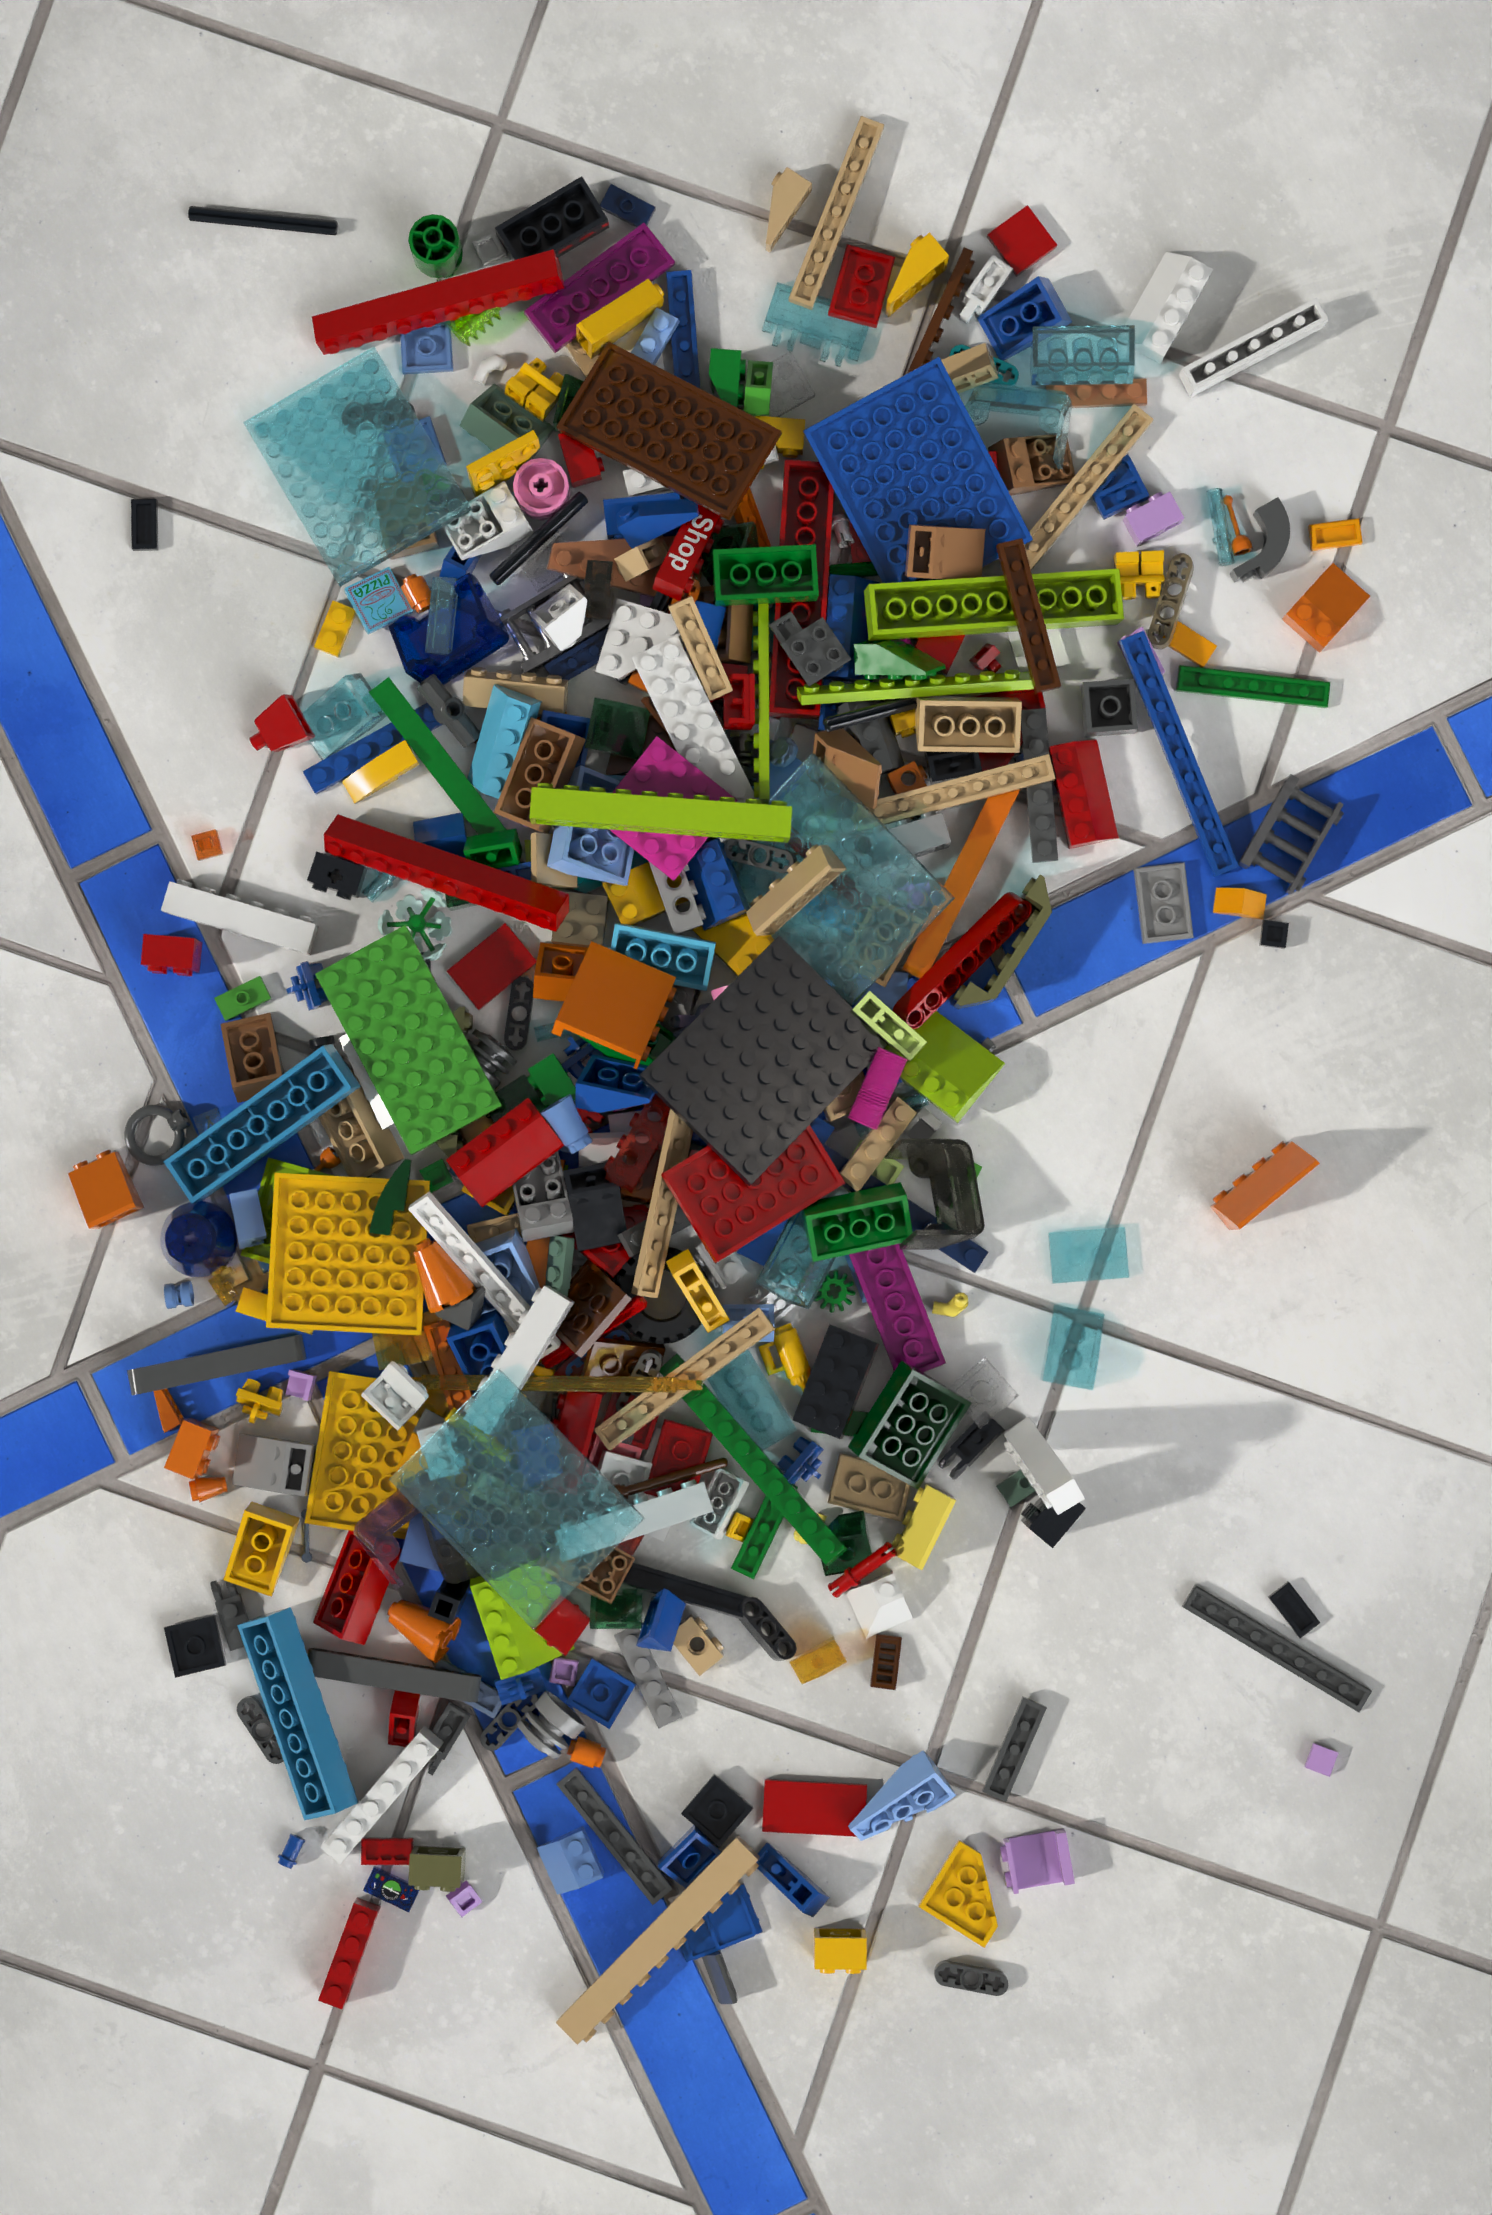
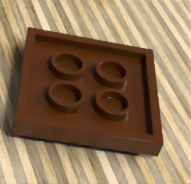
(595, 1307)

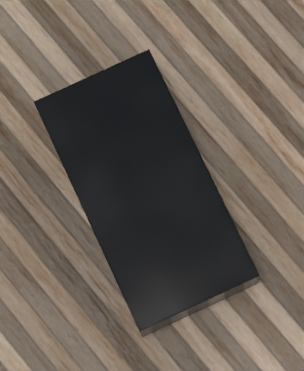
(144, 524)
(1294, 1609)

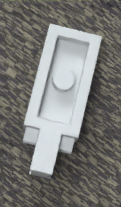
(984, 288)

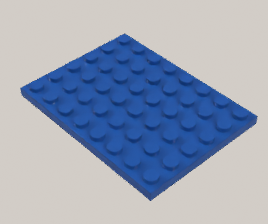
(913, 460)

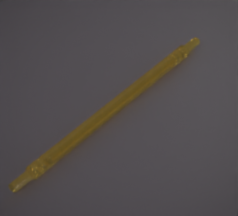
(568, 1383)

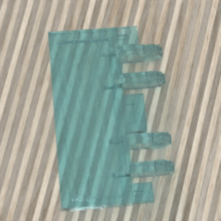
(813, 325)

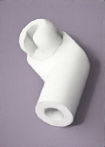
(488, 365)

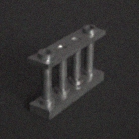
(534, 661)
(1278, 813)

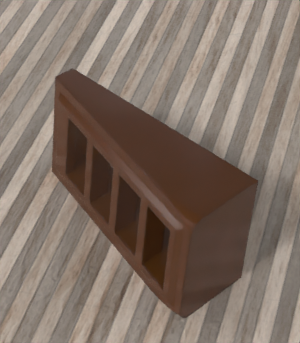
(885, 1684)

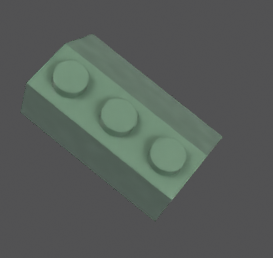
(500, 420)

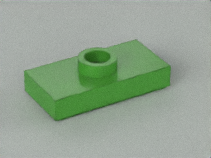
(242, 998)

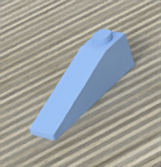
(911, 1789)

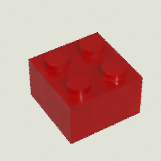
(171, 953)

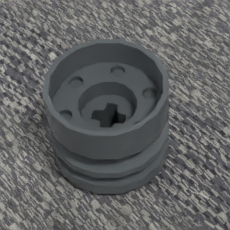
(491, 1055)

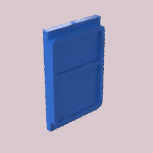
(725, 1927)

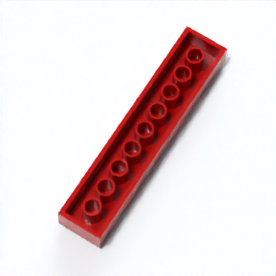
(804, 521)

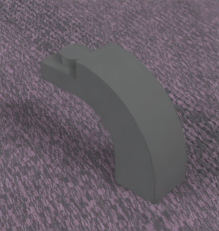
(1276, 533)

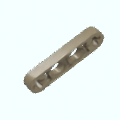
(1172, 601)

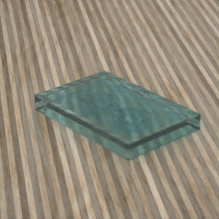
(1088, 1255)

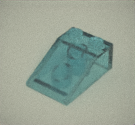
(342, 715)
(1073, 1347)

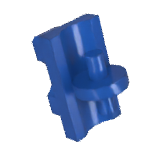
(306, 974)
(574, 1063)
(805, 1464)
(520, 1686)

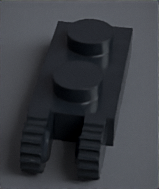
(971, 1446)

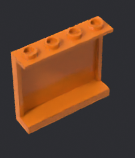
(616, 1002)

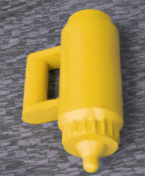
(790, 1353)

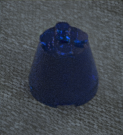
(215, 1235)

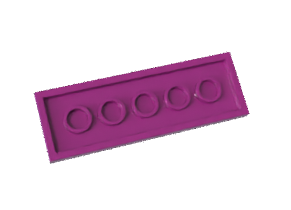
(598, 283)
(897, 1307)

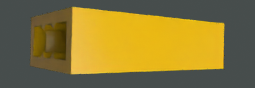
(618, 317)

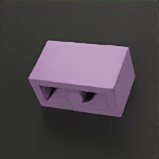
(1152, 518)

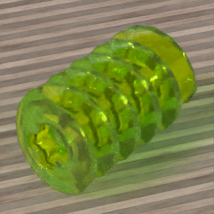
(471, 323)

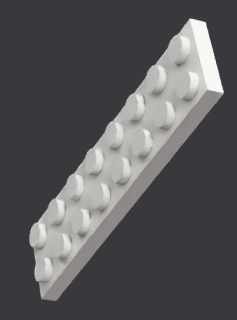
(690, 716)

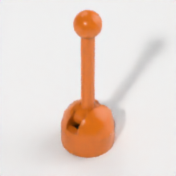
(1241, 544)
(328, 1159)

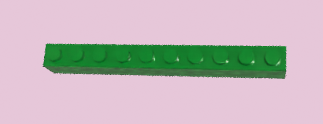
(761, 1469)

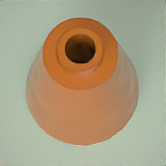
(440, 1276)
(423, 1631)

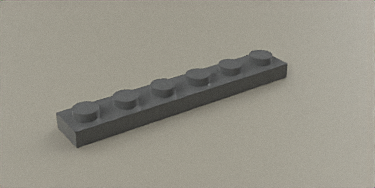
(1039, 796)
(614, 1836)

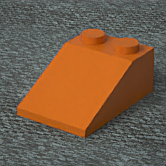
(1326, 607)

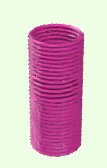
(879, 1088)

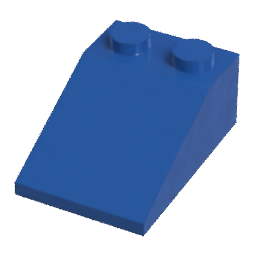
(1012, 320)
(610, 1085)
(480, 1344)

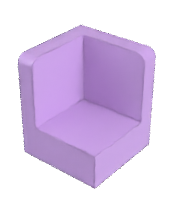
(301, 1384)

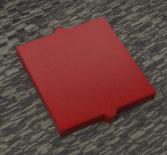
(563, 1626)

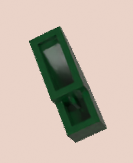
(391, 1199)

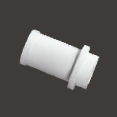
(841, 528)

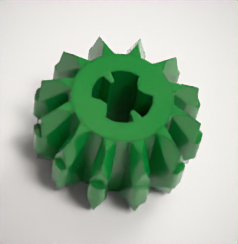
(842, 1294)

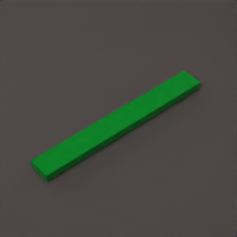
(435, 758)

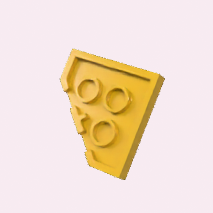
(501, 463)
(962, 1895)

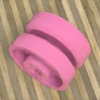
(538, 474)

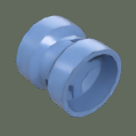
(179, 1295)

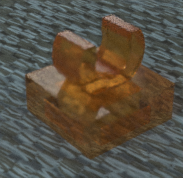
(207, 845)

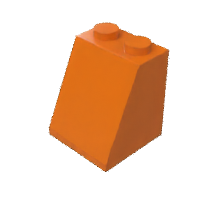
(104, 1190)

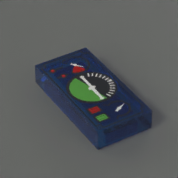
(391, 1889)

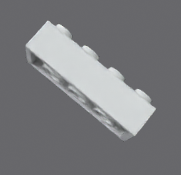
(725, 1495)

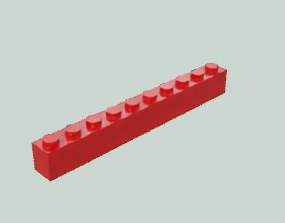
(438, 302)
(446, 872)

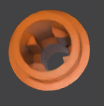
(207, 1487)

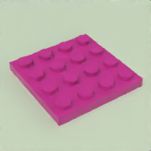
(666, 772)

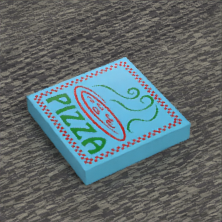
(378, 600)

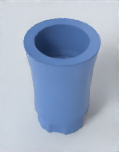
(567, 1124)

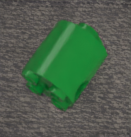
(435, 246)

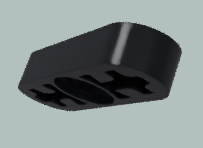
(527, 996)

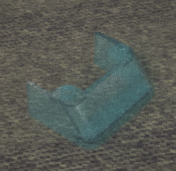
(1050, 405)

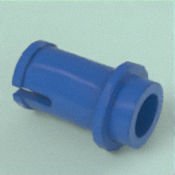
(291, 1851)

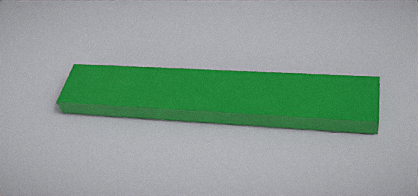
(1253, 686)

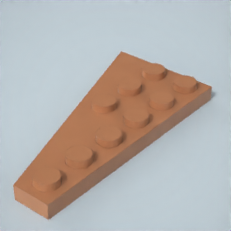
(572, 559)

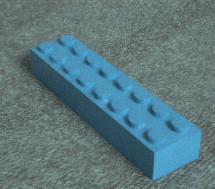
(262, 1123)
(297, 1714)

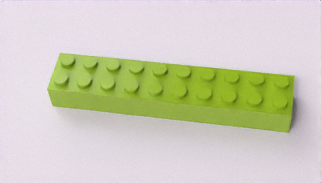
(984, 604)
(660, 814)

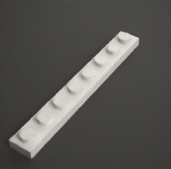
(472, 1261)

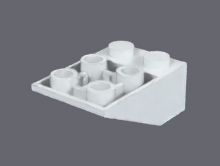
(490, 525)

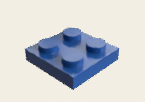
(600, 1693)

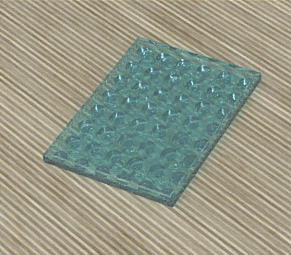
(357, 466)
(871, 907)
(516, 1499)

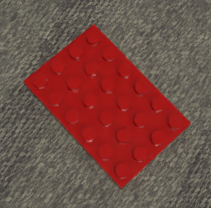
(733, 1214)

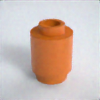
(417, 593)
(586, 1752)

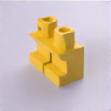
(534, 389)
(1147, 574)

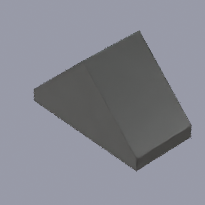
(465, 1312)

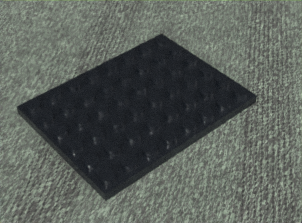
(763, 1060)

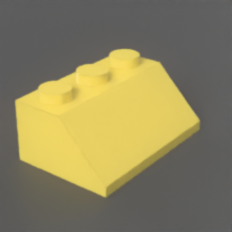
(923, 1525)

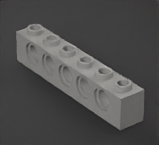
(679, 921)

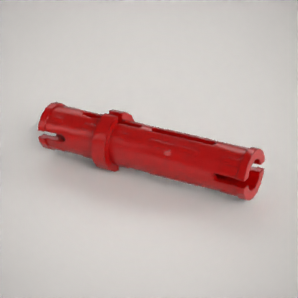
(854, 1575)

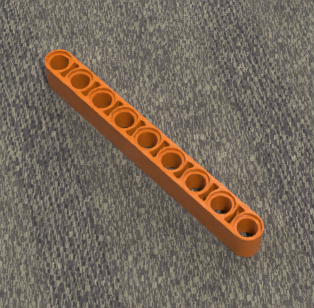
(960, 881)

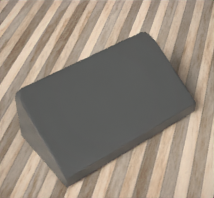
(720, 1978)

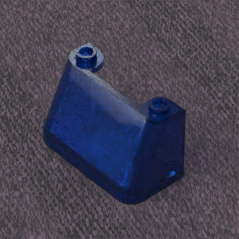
(475, 637)

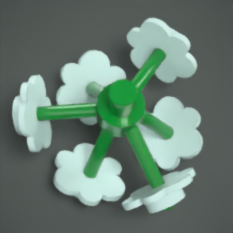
(411, 911)

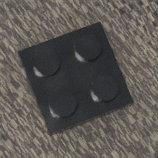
(195, 1646)
(717, 1810)

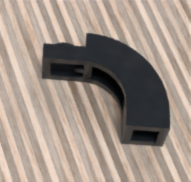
(449, 1601)

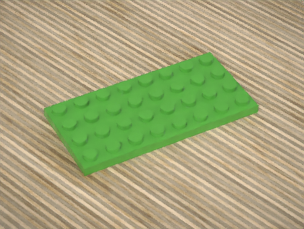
(408, 1040)

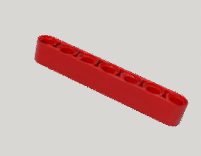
(962, 959)

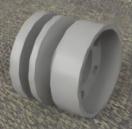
(551, 1725)

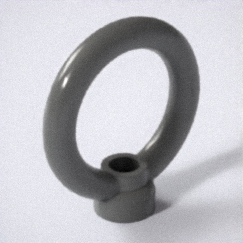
(177, 1121)

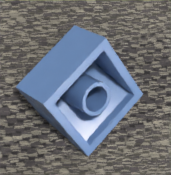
(571, 1861)

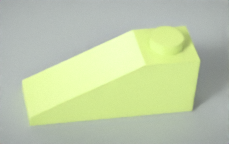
(889, 1026)

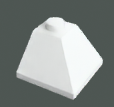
(562, 617)
(879, 1604)

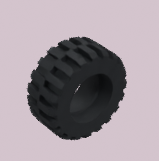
(652, 1329)

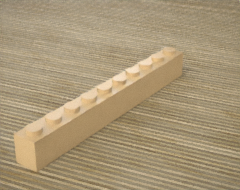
(657, 1940)

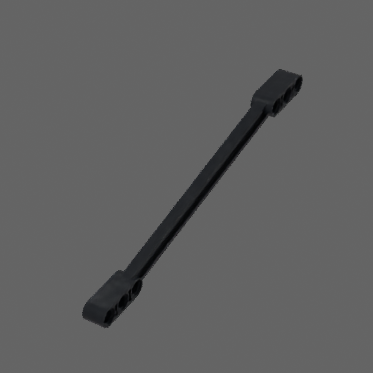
(718, 1601)

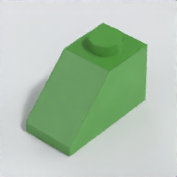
(758, 387)

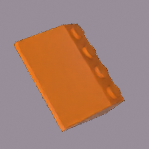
(1263, 1185)

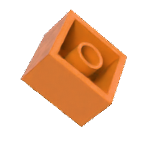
(192, 1448)

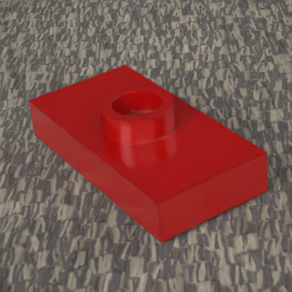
(386, 1851)

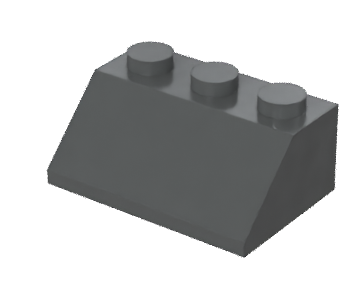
(875, 736)

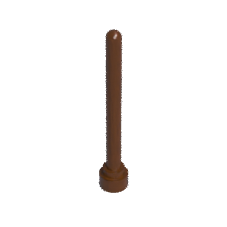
(671, 1477)

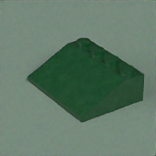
(909, 1425)

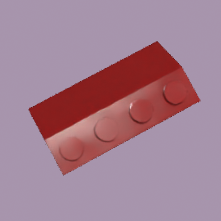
(1082, 793)
(505, 1152)
(577, 1417)
(352, 1593)

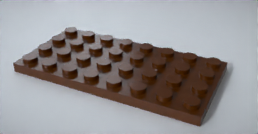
(669, 430)

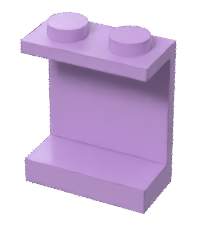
(1037, 1860)

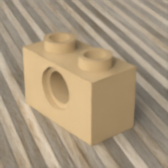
(701, 1659)

